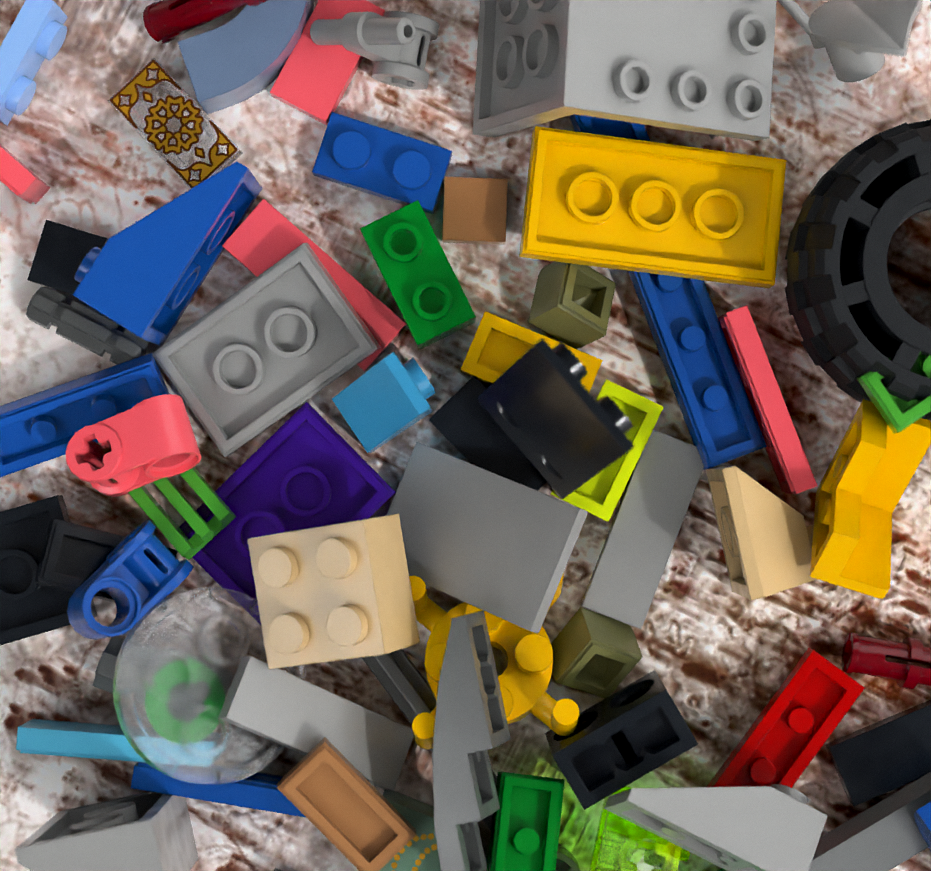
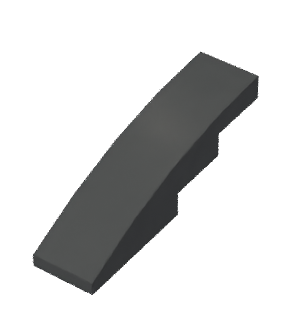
(467, 725)

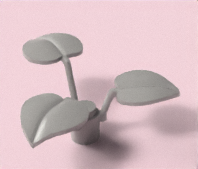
(858, 32)

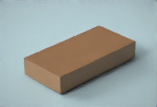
(346, 808)

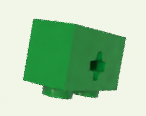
(418, 274)

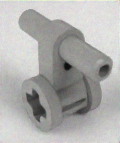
(394, 41)

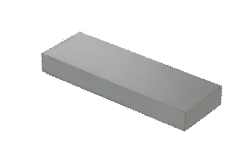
(644, 530)
(303, 714)

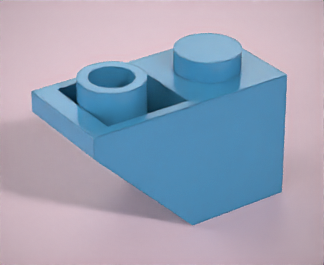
(385, 401)

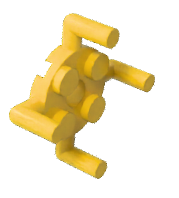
(521, 684)

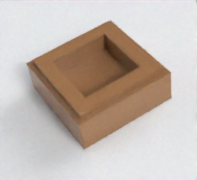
(475, 210)

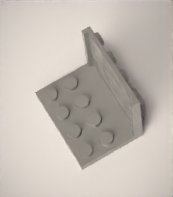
(626, 61)

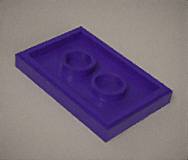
(291, 483)

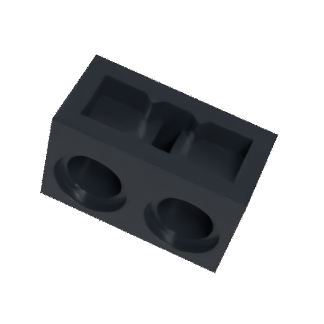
(621, 740)

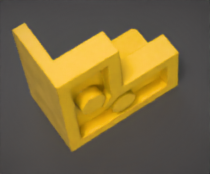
(858, 501)

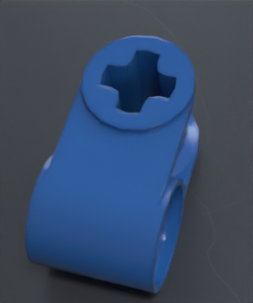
(135, 576)

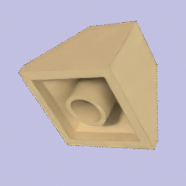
(760, 535)

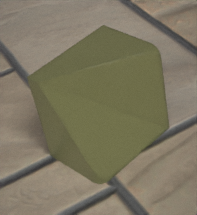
(572, 303)
(594, 653)

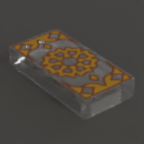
(174, 125)

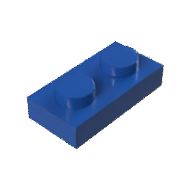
(382, 162)

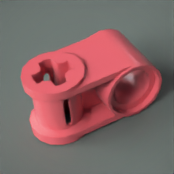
(135, 447)

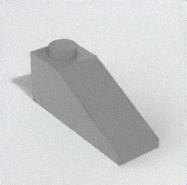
(729, 825)

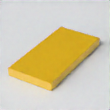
(652, 207)

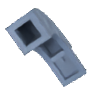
(244, 53)

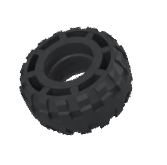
(839, 264)

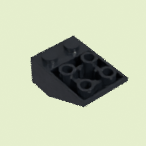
(556, 418)

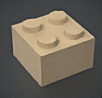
(334, 592)

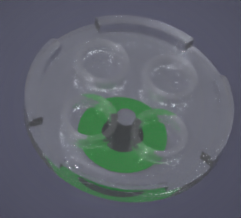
(176, 679)

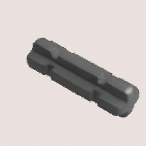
(84, 326)

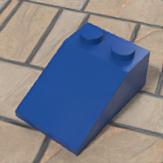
(159, 262)

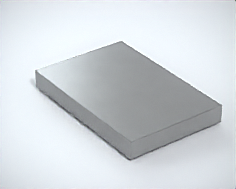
(266, 349)
(484, 536)

